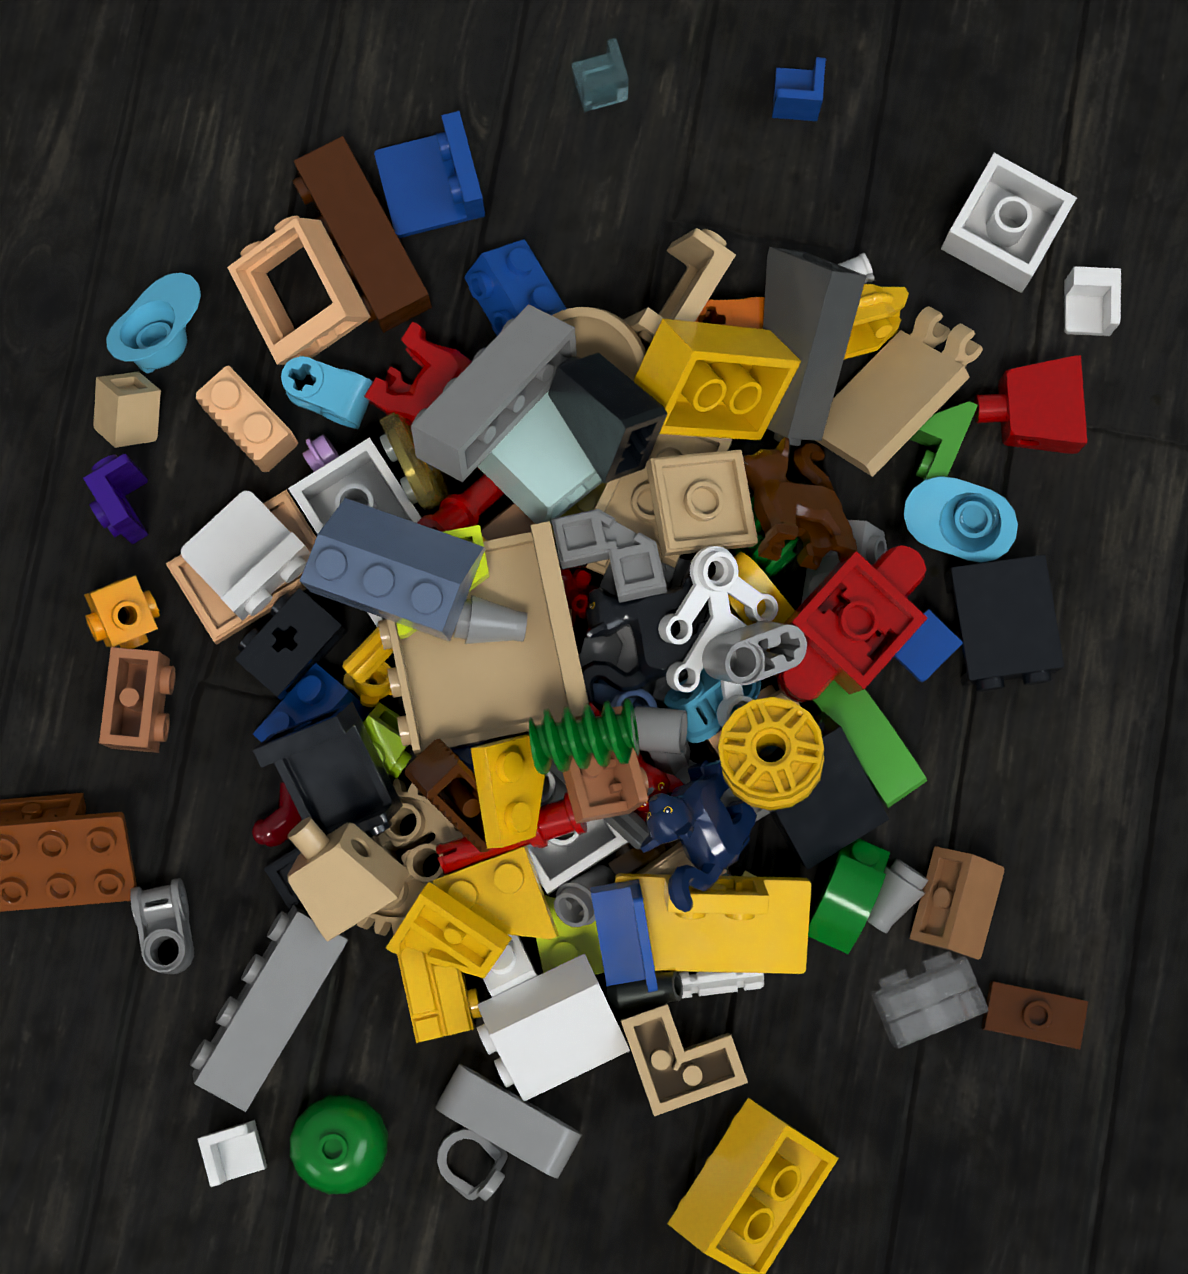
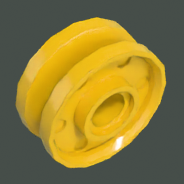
(766, 724)

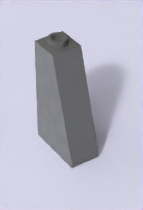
(812, 312)

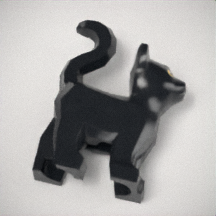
(642, 616)

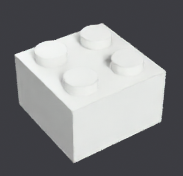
(1008, 223)

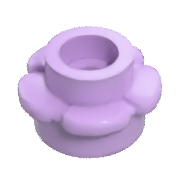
(319, 452)

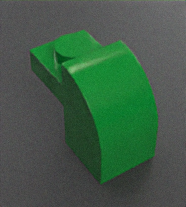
(848, 895)

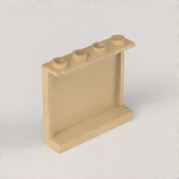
(493, 687)

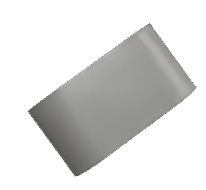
(786, 648)

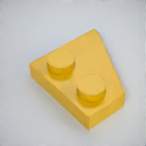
(508, 790)
(504, 894)
(449, 934)

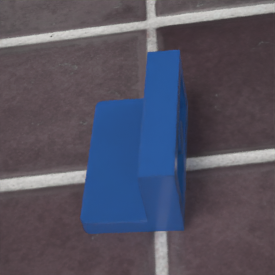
(623, 933)

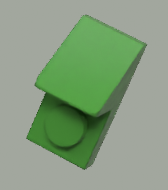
(944, 435)

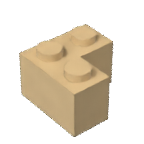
(676, 1074)

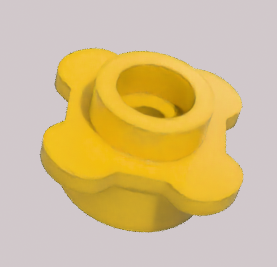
(370, 693)

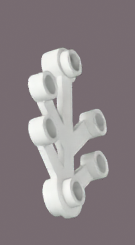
(720, 622)

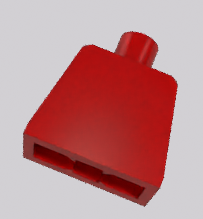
(1039, 406)

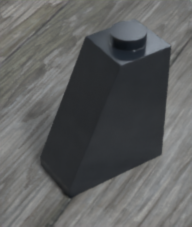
(607, 414)

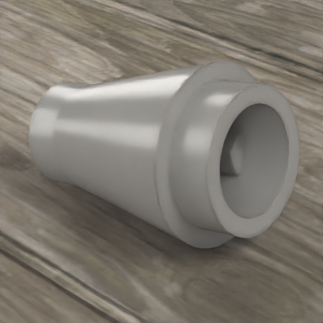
(489, 622)
(899, 892)
(574, 898)

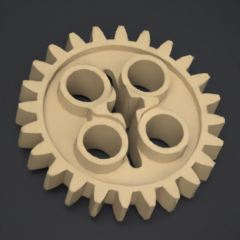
(428, 821)

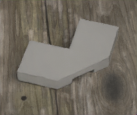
(598, 537)

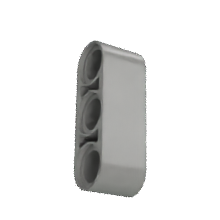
(508, 1121)

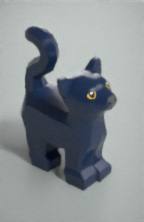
(706, 828)

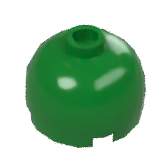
(338, 1144)

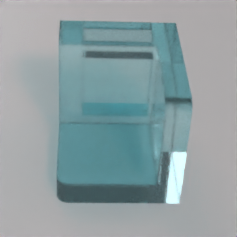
(602, 78)

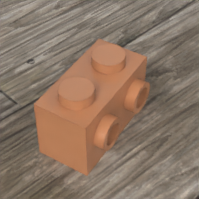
(136, 700)

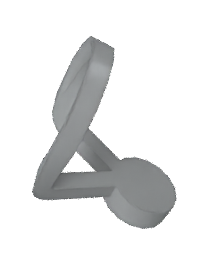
(494, 1178)

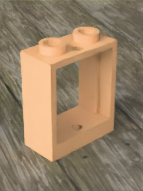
(265, 306)

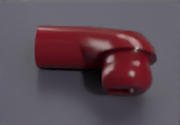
(276, 827)

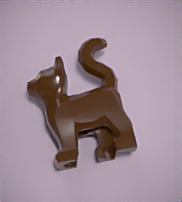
(797, 509)

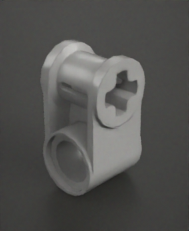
(163, 922)

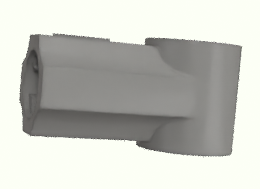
(663, 737)

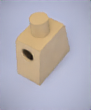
(342, 876)

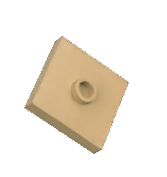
(701, 502)

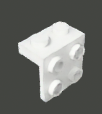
(246, 554)

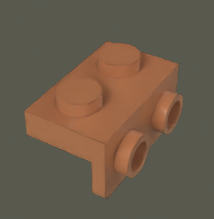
(607, 790)

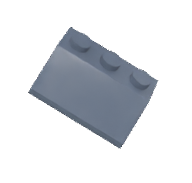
(392, 568)

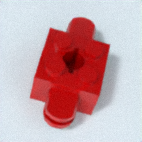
(855, 623)

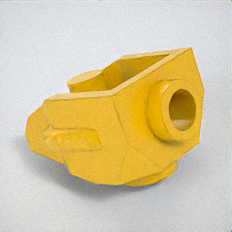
(875, 318)

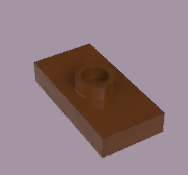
(1035, 1015)

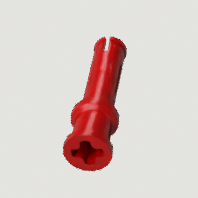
(463, 509)
(553, 821)

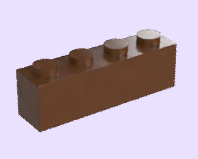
(361, 233)

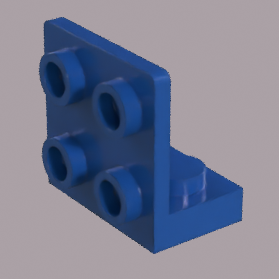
(431, 180)

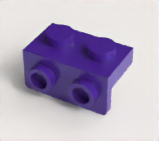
(110, 483)

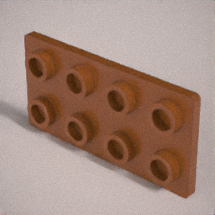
(61, 855)

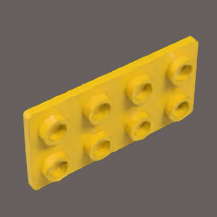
(733, 925)

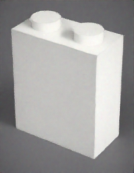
(551, 1028)

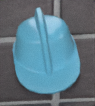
(155, 325)
(961, 519)

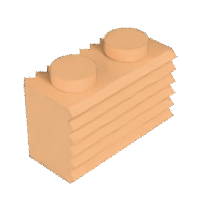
(246, 419)

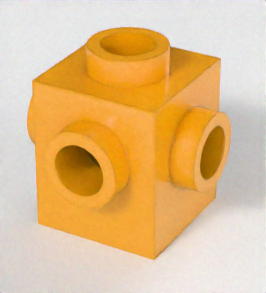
(107, 602)

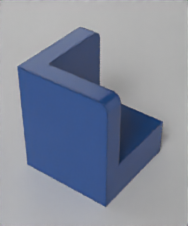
(799, 92)
(928, 648)

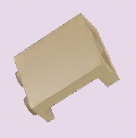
(706, 264)

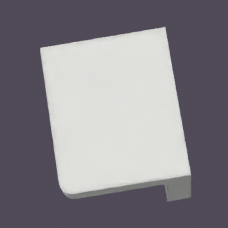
(1092, 301)
(232, 1153)

